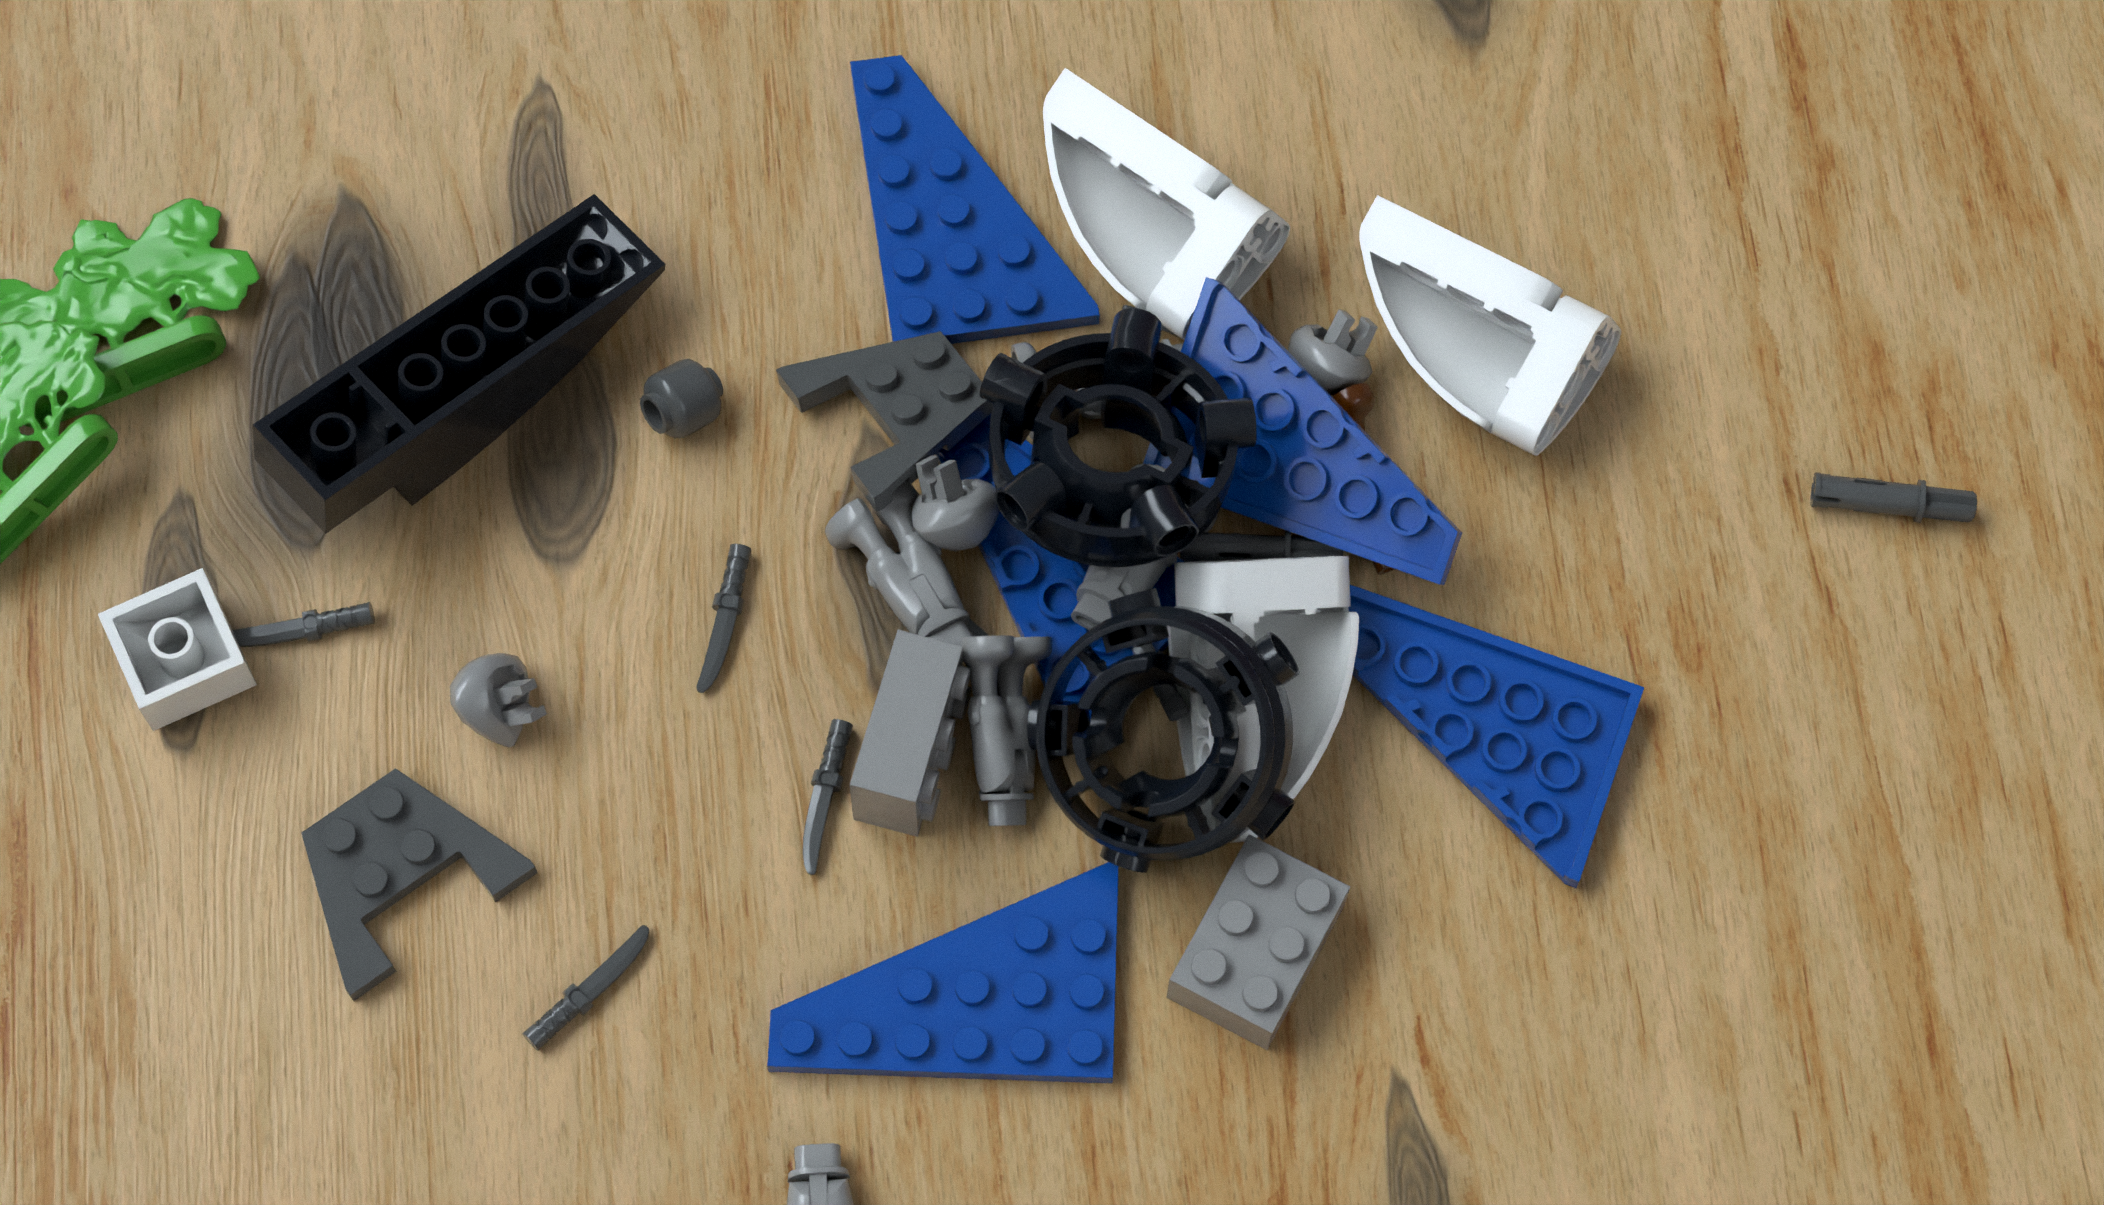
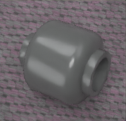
(681, 398)

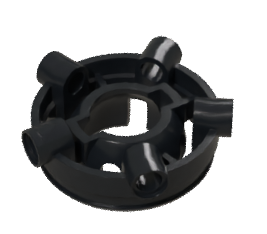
(1080, 508)
(1245, 676)

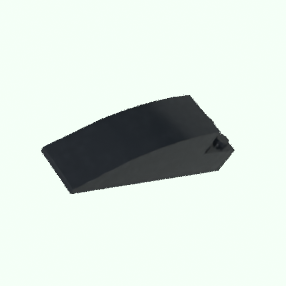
(457, 370)

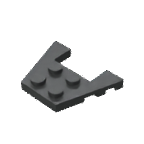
(912, 389)
(383, 850)

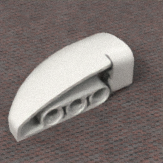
(1150, 207)
(1484, 327)
(1308, 610)

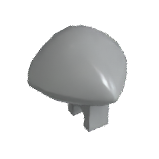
(1334, 355)
(952, 510)
(494, 697)

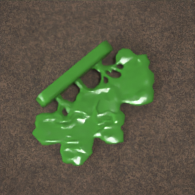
(119, 281)
(37, 363)

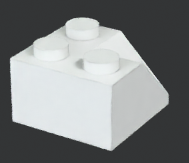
(177, 649)

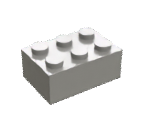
(910, 734)
(1257, 942)

